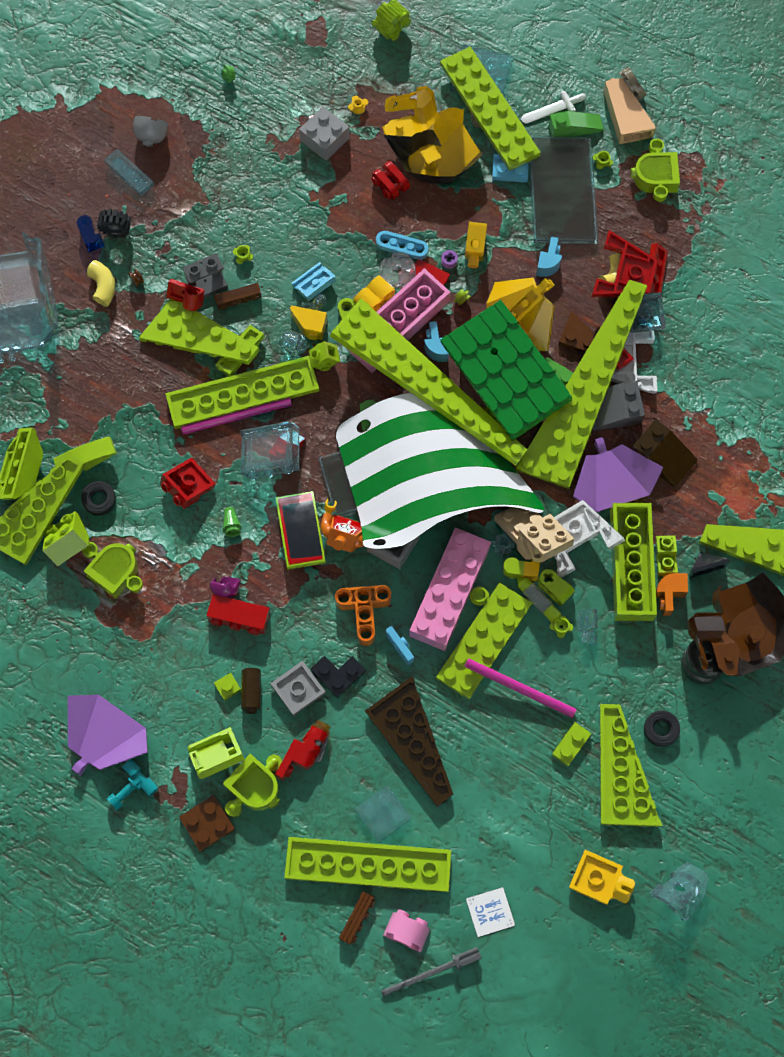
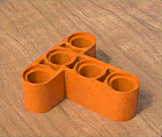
(364, 607)

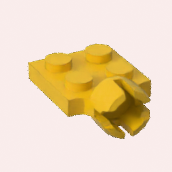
(601, 879)

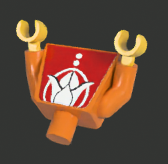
(341, 531)

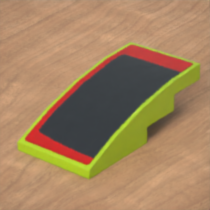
(300, 530)

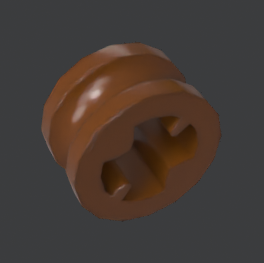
(136, 278)

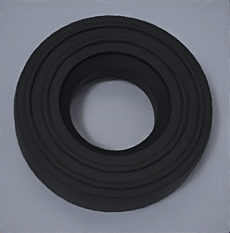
(93, 488)
(656, 739)

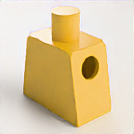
(475, 243)

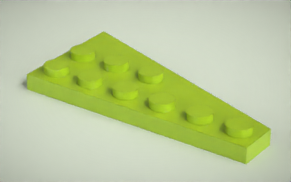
(623, 785)

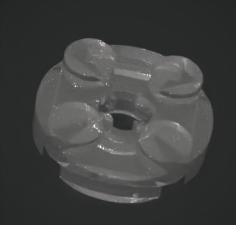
(407, 271)

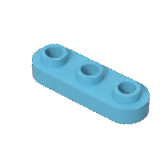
(396, 240)

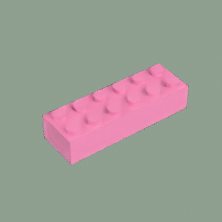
(413, 307)
(449, 589)

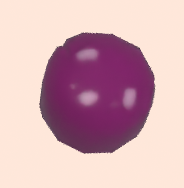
(226, 587)

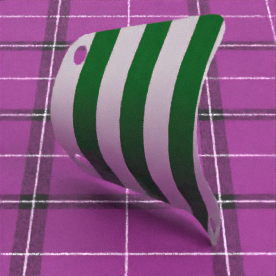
(421, 470)

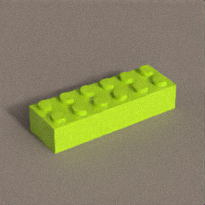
(633, 563)

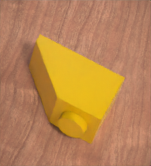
(309, 321)

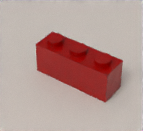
(238, 615)

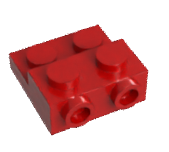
(186, 483)

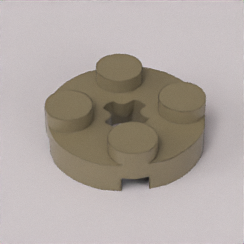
(633, 83)

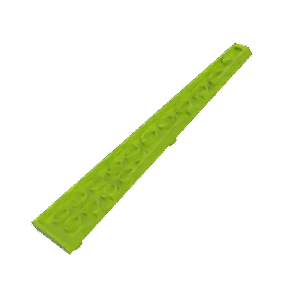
(389, 352)
(565, 433)

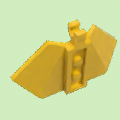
(528, 306)

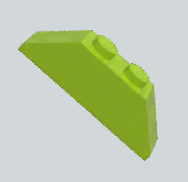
(20, 465)

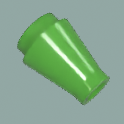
(231, 524)

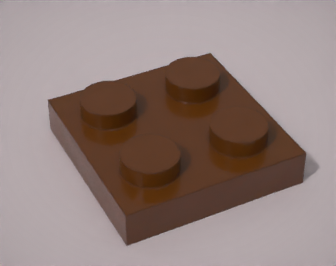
(207, 823)

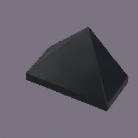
(707, 563)

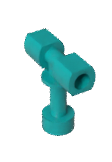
(137, 781)

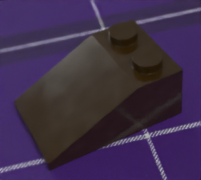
(666, 450)

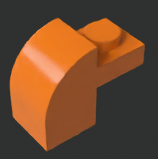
(671, 586)

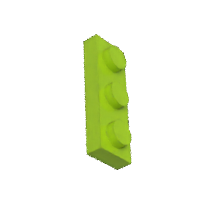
(230, 367)

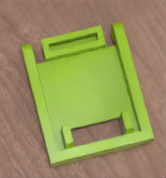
(212, 755)

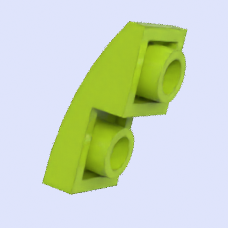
(666, 555)

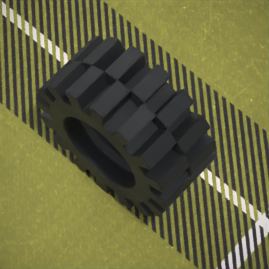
(114, 223)

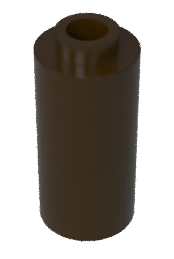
(251, 690)

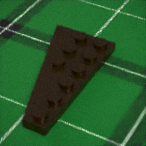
(407, 730)

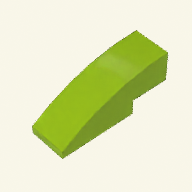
(90, 453)

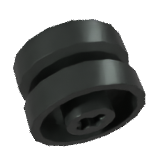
(692, 667)

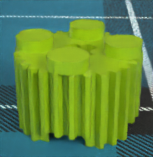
(391, 19)

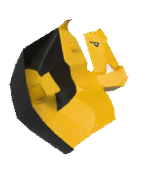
(430, 143)

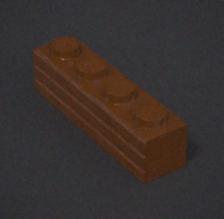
(237, 296)
(356, 918)

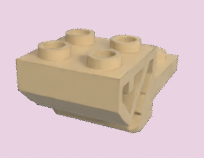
(535, 536)

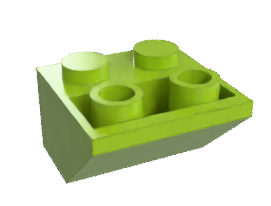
(65, 538)

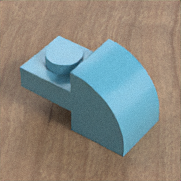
(550, 261)
(433, 345)

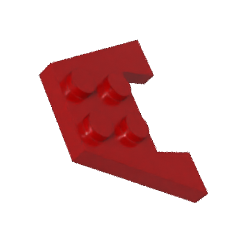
(633, 266)

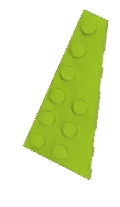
(197, 334)
(32, 514)
(754, 545)

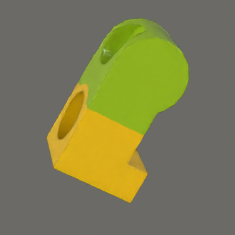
(514, 568)

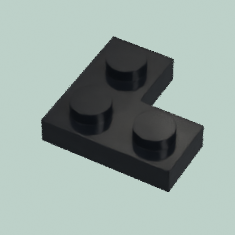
(338, 679)

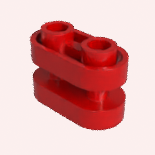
(388, 188)

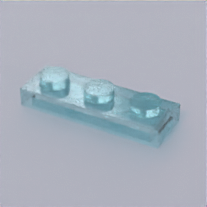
(129, 172)

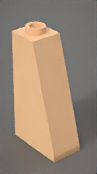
(626, 112)

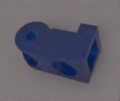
(86, 228)

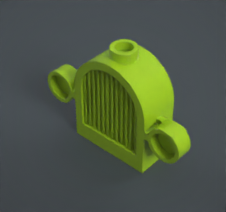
(657, 171)
(113, 568)
(253, 785)

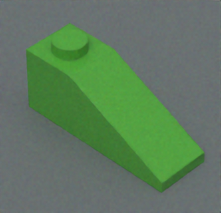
(574, 124)

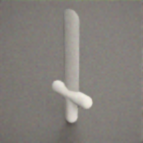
(566, 102)

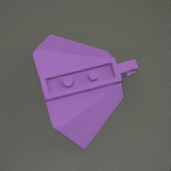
(615, 477)
(102, 733)

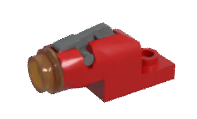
(307, 752)

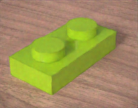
(571, 744)

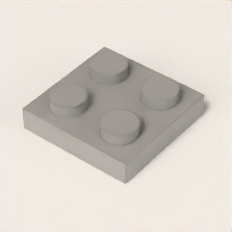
(298, 688)

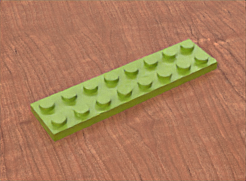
(490, 108)
(242, 391)
(368, 864)

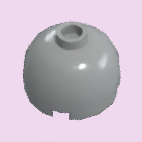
(149, 130)

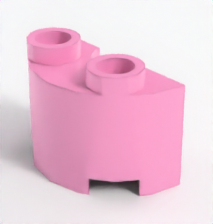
(407, 931)

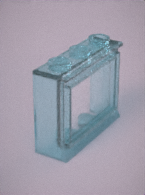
(270, 450)

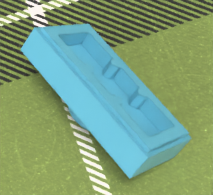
(400, 645)

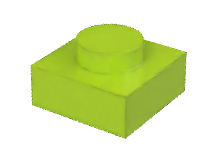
(227, 686)

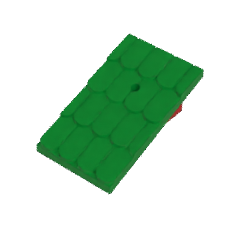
(506, 370)

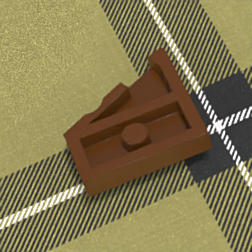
(576, 334)

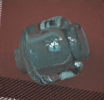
(293, 343)

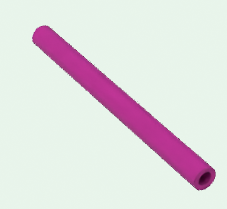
(234, 416)
(520, 687)

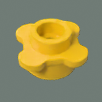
(358, 109)

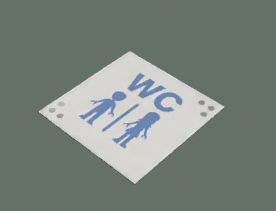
(490, 912)

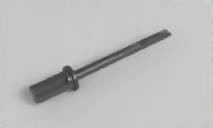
(459, 961)

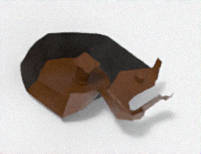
(745, 629)

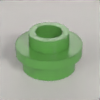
(228, 73)

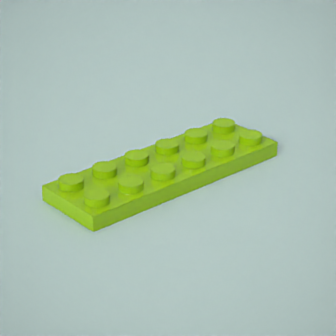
(484, 639)

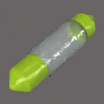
(538, 599)

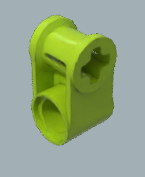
(556, 588)

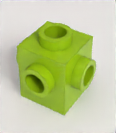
(324, 356)

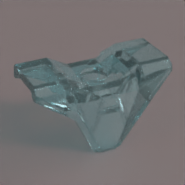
(685, 902)

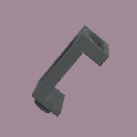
(206, 276)

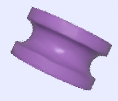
(449, 253)

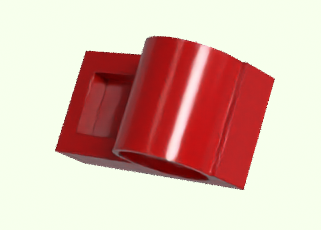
(189, 295)

